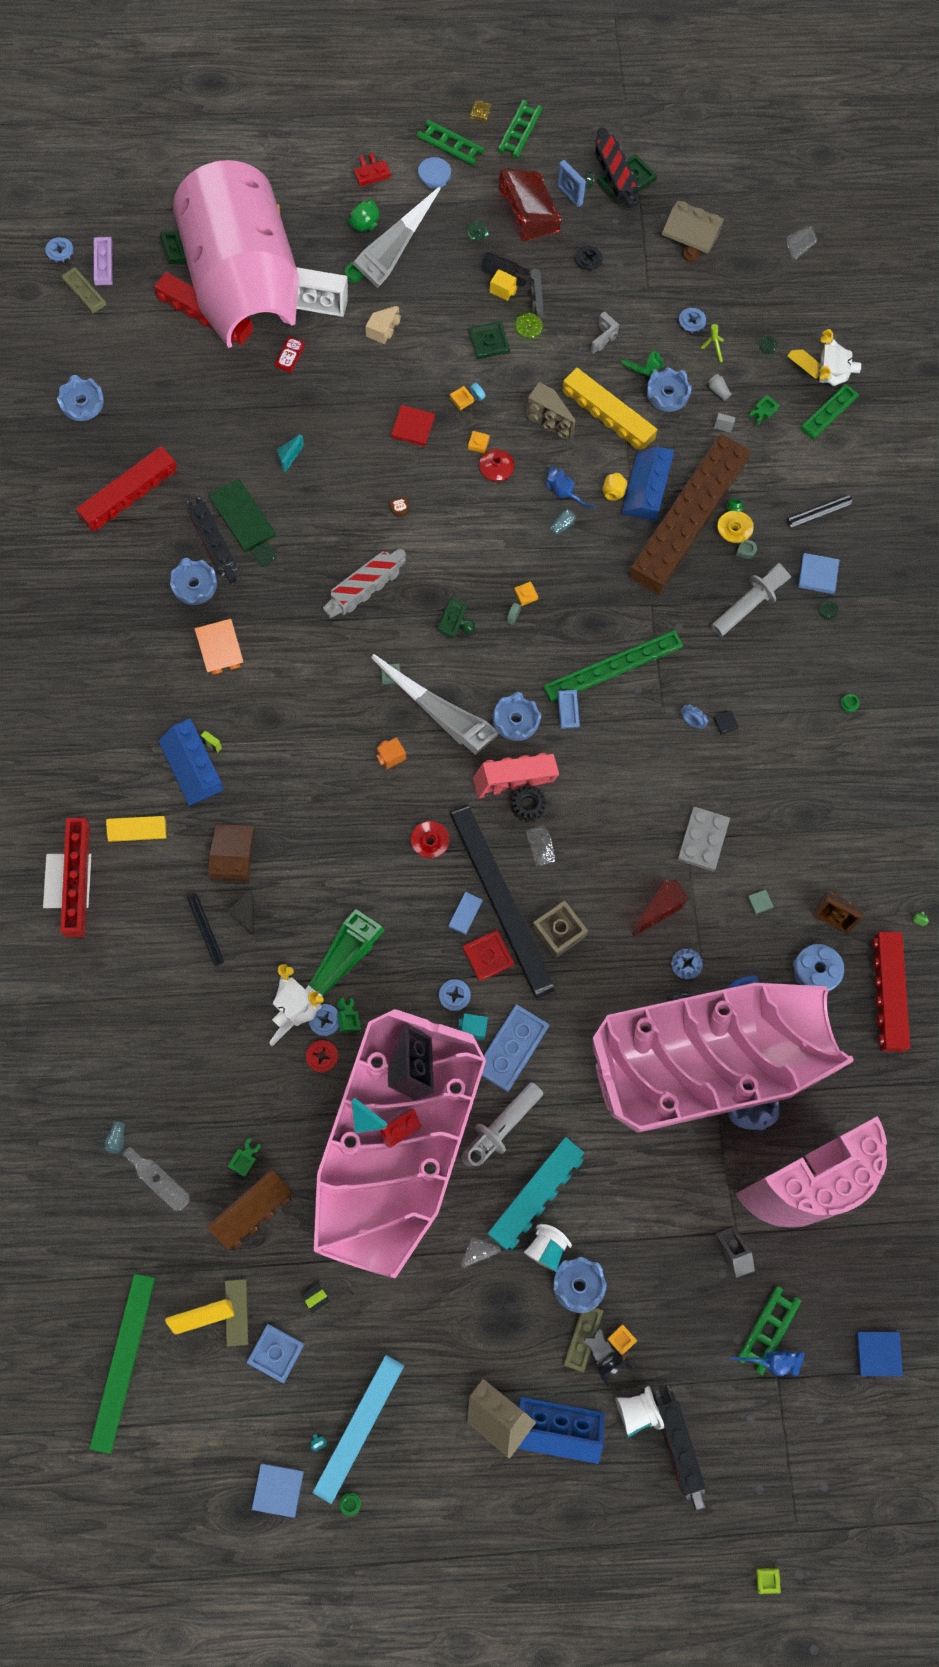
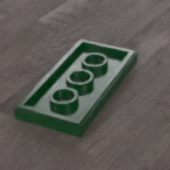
(242, 515)

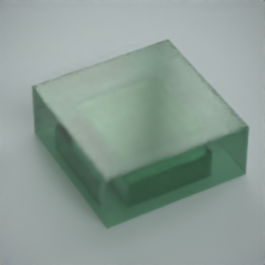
(264, 554)

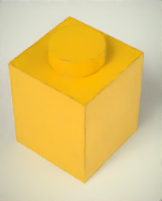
(503, 285)

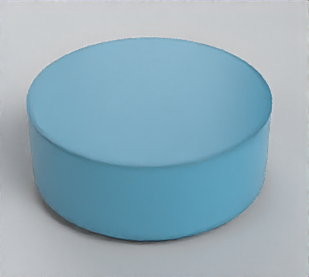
(477, 391)

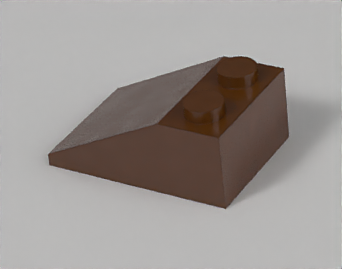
(231, 853)
(838, 912)

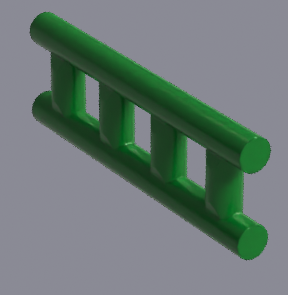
(517, 121)
(451, 150)
(764, 1317)

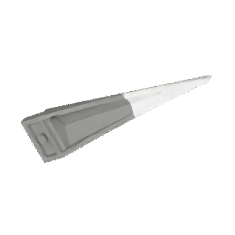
(381, 256)
(458, 723)

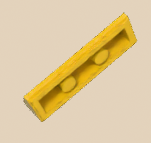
(136, 828)
(200, 1316)

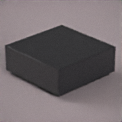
(726, 722)

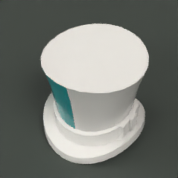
(548, 1246)
(639, 1412)

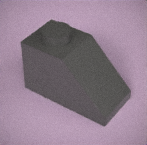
(736, 1252)

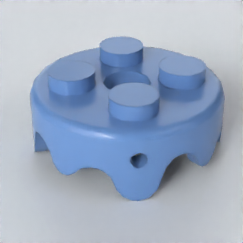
(671, 380)
(76, 390)
(187, 572)
(516, 706)
(818, 953)
(756, 1117)
(586, 1272)

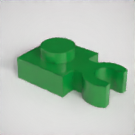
(765, 409)
(347, 1018)
(243, 1160)

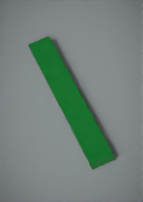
(614, 665)
(122, 1364)

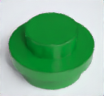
(735, 505)
(850, 703)
(350, 1504)

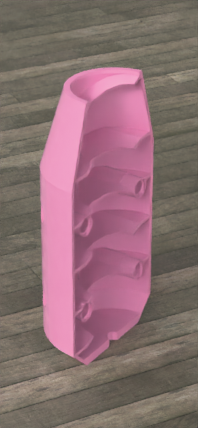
(235, 245)
(714, 1053)
(377, 1197)

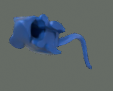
(563, 485)
(779, 1363)

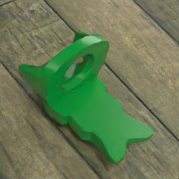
(653, 363)

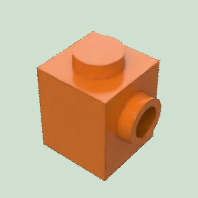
(390, 753)

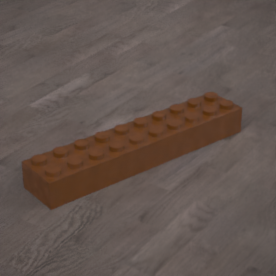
(689, 514)

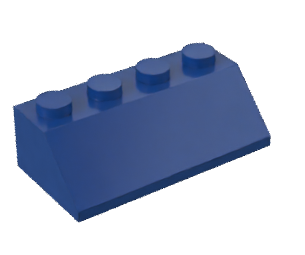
(648, 483)
(190, 762)
(563, 1430)

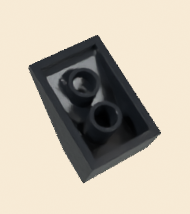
(412, 1064)

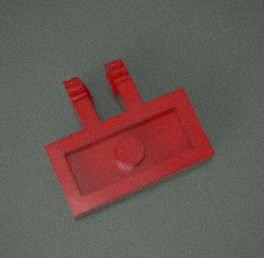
(371, 173)

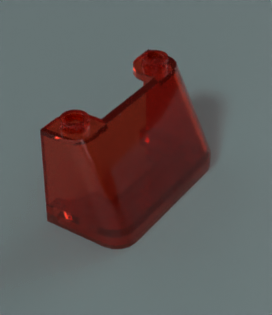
(530, 202)

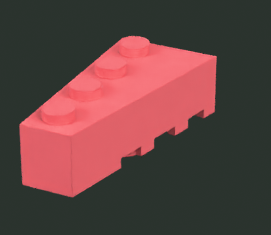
(515, 773)

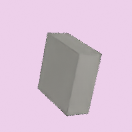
(724, 422)

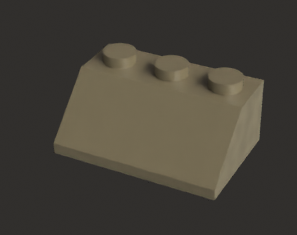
(693, 226)
(498, 1418)

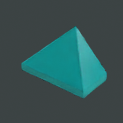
(289, 451)
(365, 1119)

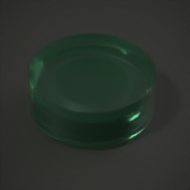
(589, 177)
(768, 345)
(828, 610)

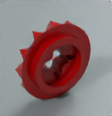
(317, 1048)

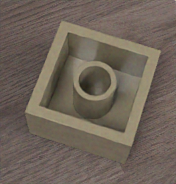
(559, 929)

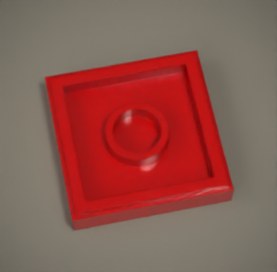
(413, 425)
(488, 956)

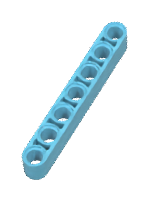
(358, 1429)

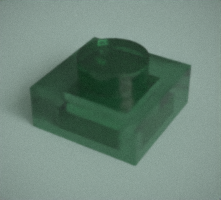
(477, 230)

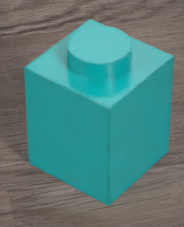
(473, 1025)

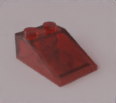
(667, 901)

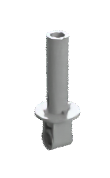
(762, 590)
(490, 1138)

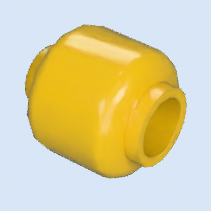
(614, 486)

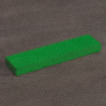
(829, 411)

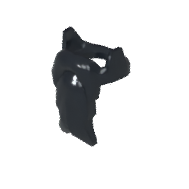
(607, 1359)

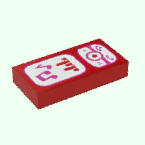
(290, 354)

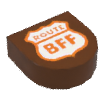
(399, 506)

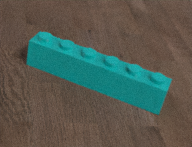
(535, 1194)

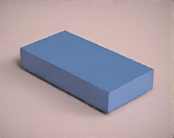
(568, 709)
(465, 913)

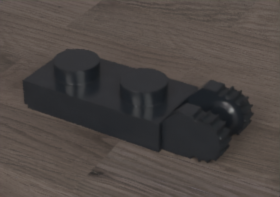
(493, 262)

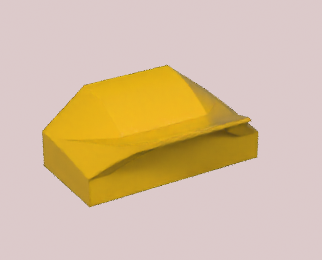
(806, 362)

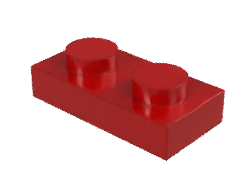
(400, 1128)

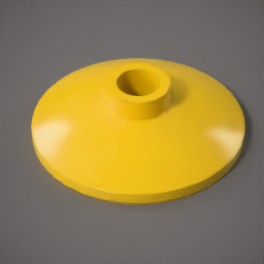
(738, 521)

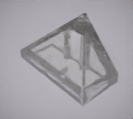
(801, 241)
(541, 845)
(478, 1251)

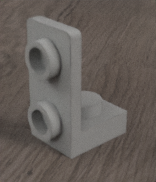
(610, 329)

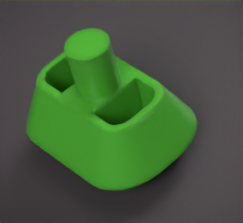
(921, 919)

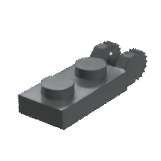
(536, 288)

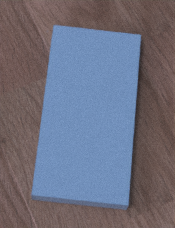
(513, 1047)

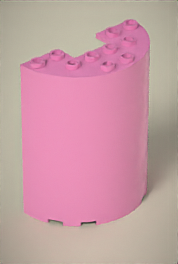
(844, 1178)

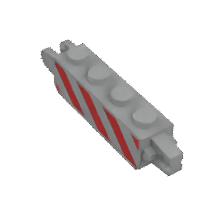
(364, 582)

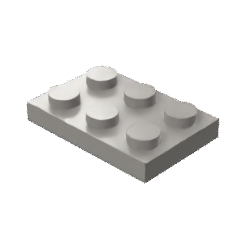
(703, 839)

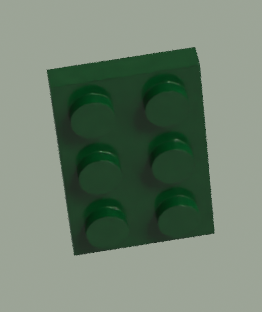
(641, 173)

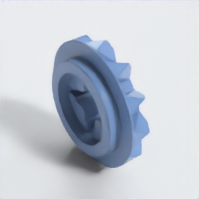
(52, 249)
(693, 314)
(694, 717)
(688, 972)
(463, 991)
(327, 1029)

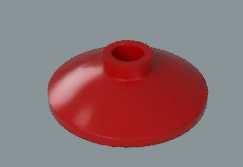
(496, 471)
(433, 831)

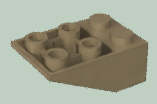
(550, 412)

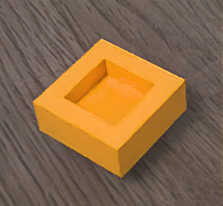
(461, 398)
(478, 442)
(526, 593)
(621, 1339)

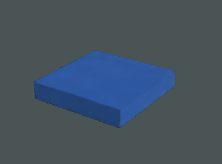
(879, 1354)

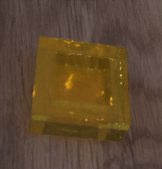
(481, 110)

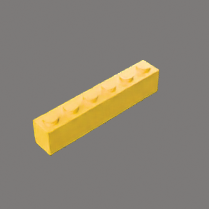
(609, 410)

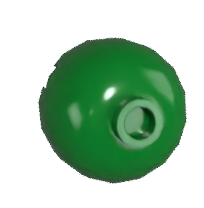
(364, 216)

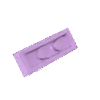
(103, 261)

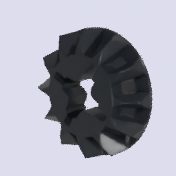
(590, 252)

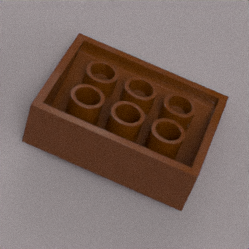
(250, 1211)

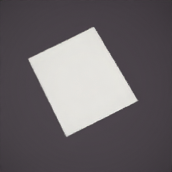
(54, 881)

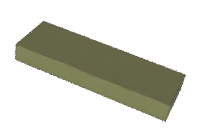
(83, 290)
(238, 1324)
(585, 1328)

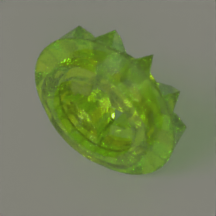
(531, 319)

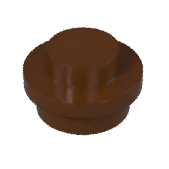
(691, 254)

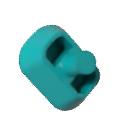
(318, 1443)

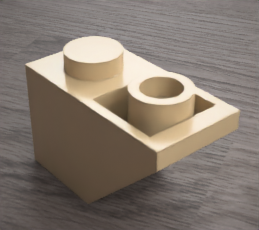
(382, 323)

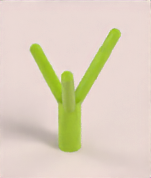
(714, 337)

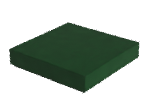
(489, 340)

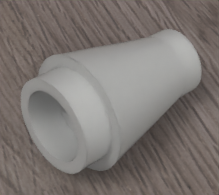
(719, 387)

